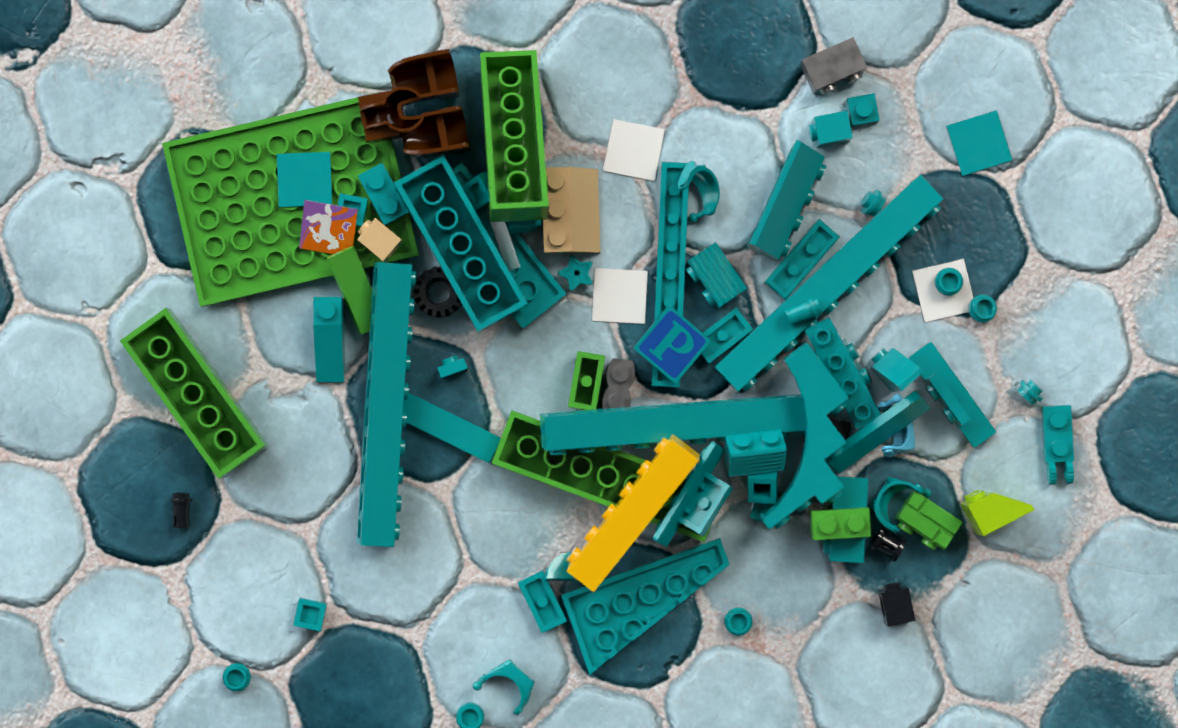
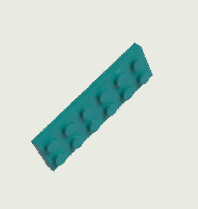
(532, 277)

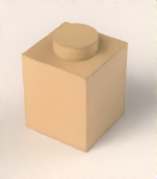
(379, 239)

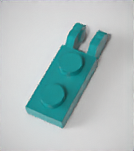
(1058, 441)

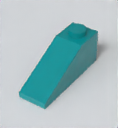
(329, 338)
(894, 369)

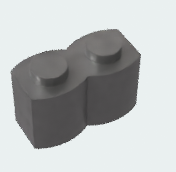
(619, 379)

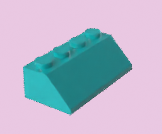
(786, 201)

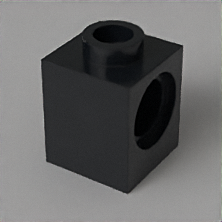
(896, 604)

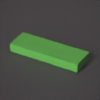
(353, 286)

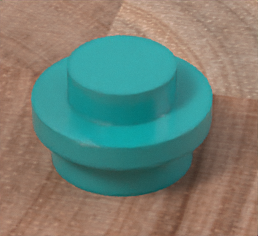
(872, 203)
(948, 281)
(982, 308)
(1030, 391)
(738, 621)
(236, 677)

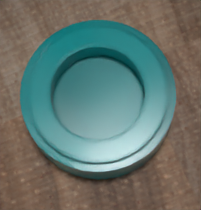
(470, 715)

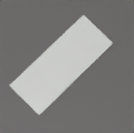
(504, 243)

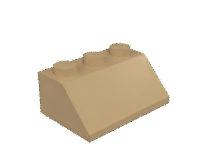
(572, 211)

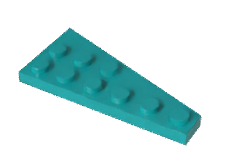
(638, 599)

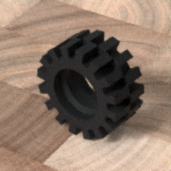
(425, 303)

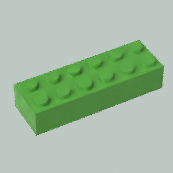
(513, 136)
(194, 393)

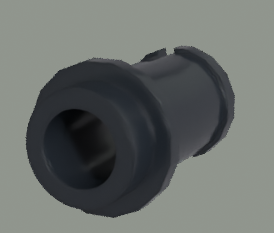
(181, 509)

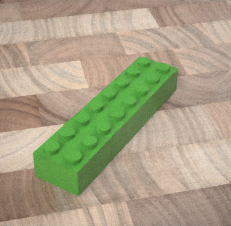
(589, 475)

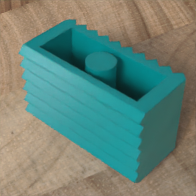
(715, 275)
(754, 453)

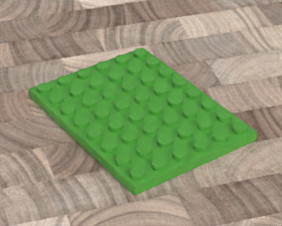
(231, 208)

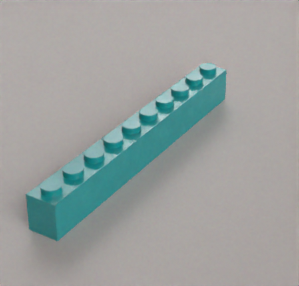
(830, 281)
(384, 404)
(685, 420)

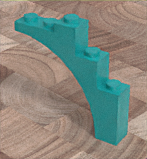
(813, 476)

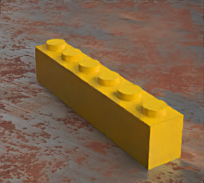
(633, 512)

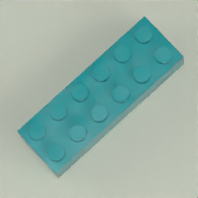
(461, 244)

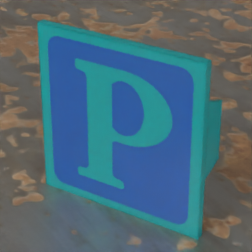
(672, 344)

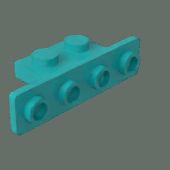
(842, 364)
(953, 396)
(698, 500)

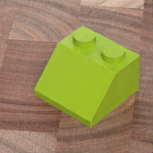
(992, 511)

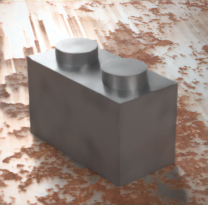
(833, 66)

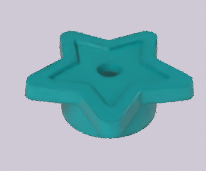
(573, 280)

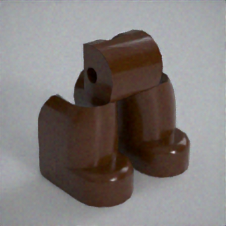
(414, 81)

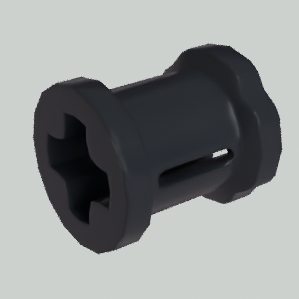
(887, 544)

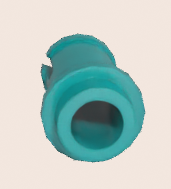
(803, 311)

